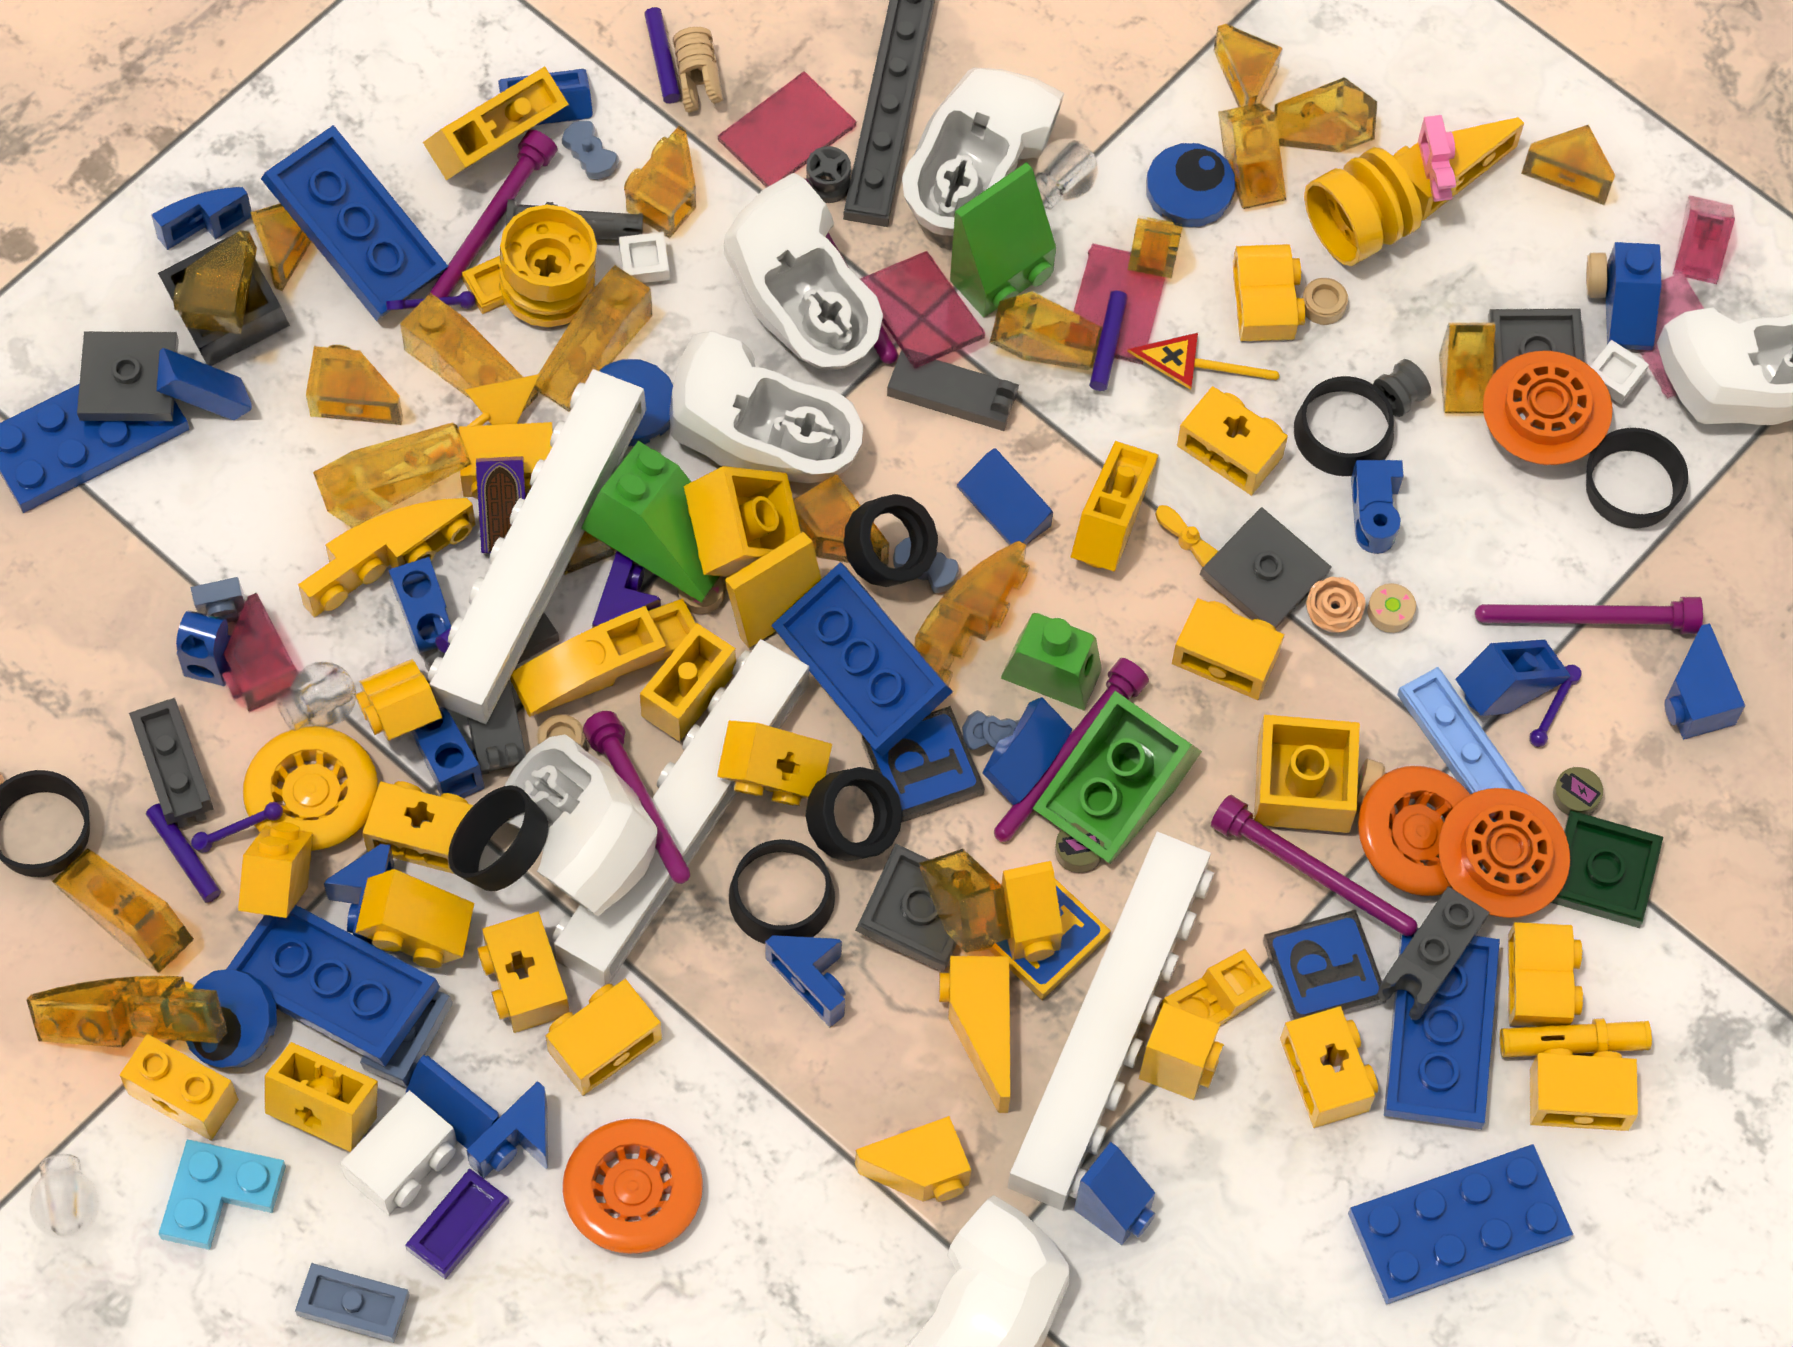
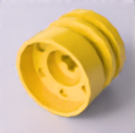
(1363, 206)
(547, 264)

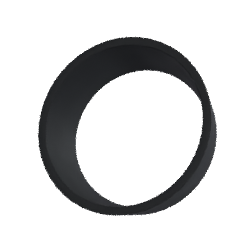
(1648, 443)
(1332, 461)
(45, 781)
(479, 827)
(763, 931)

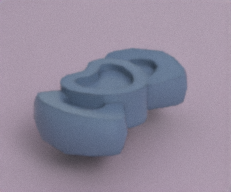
(589, 150)
(941, 574)
(985, 729)

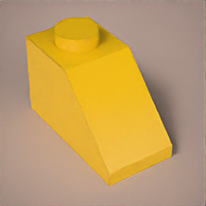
(1032, 911)
(918, 1162)

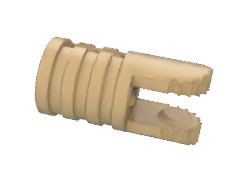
(696, 66)

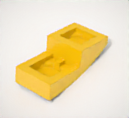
(1223, 989)

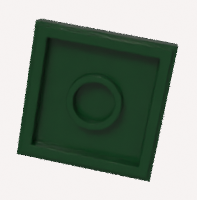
(1609, 869)

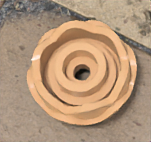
(1340, 592)

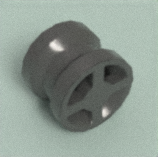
(831, 163)
(1404, 386)

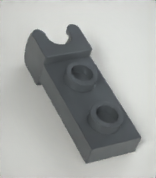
(1434, 950)

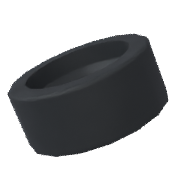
(921, 533)
(885, 807)

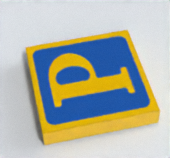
(1080, 938)

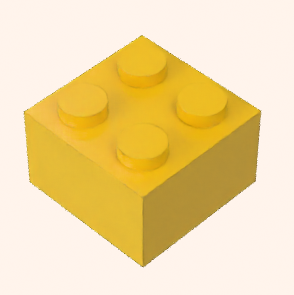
(739, 517)
(1307, 773)

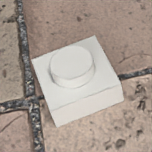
(645, 257)
(1619, 370)

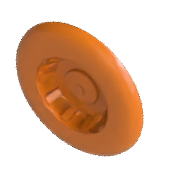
(1549, 401)
(1406, 840)
(1505, 850)
(632, 1186)

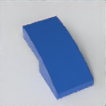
(214, 210)
(1028, 752)

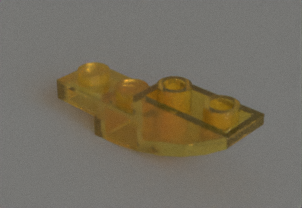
(971, 608)
(127, 1007)

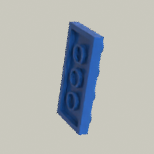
(354, 222)
(53, 452)
(862, 659)
(336, 982)
(1444, 1057)
(1460, 1224)

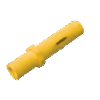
(1577, 1038)

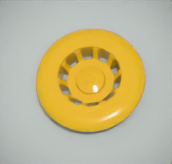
(312, 790)

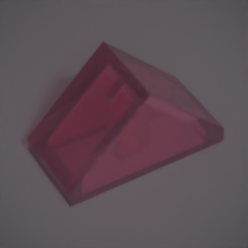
(1704, 239)

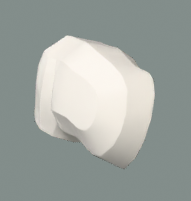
(977, 141)
(799, 277)
(1730, 368)
(758, 415)
(596, 824)
(1003, 1284)

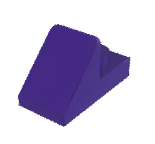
(622, 591)

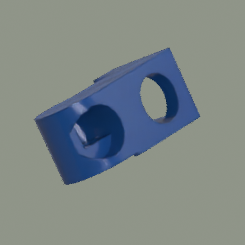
(1373, 509)
(420, 602)
(202, 643)
(449, 757)

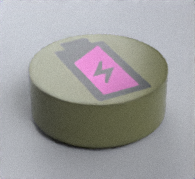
(1578, 791)
(1073, 854)

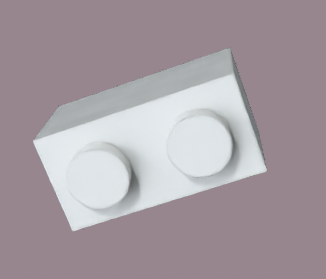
(400, 1154)

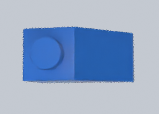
(1633, 294)
(1510, 676)
(1704, 690)
(1115, 1196)

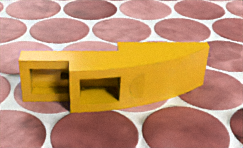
(385, 540)
(601, 655)

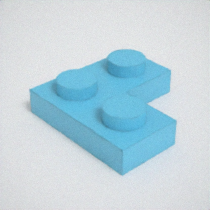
(210, 1178)

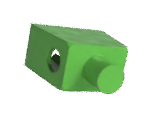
(1055, 661)

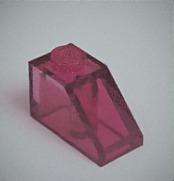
(257, 658)

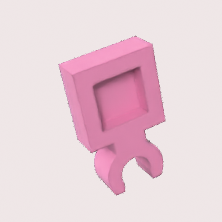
(1436, 150)

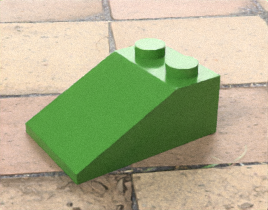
(1002, 242)
(648, 520)
(1116, 777)

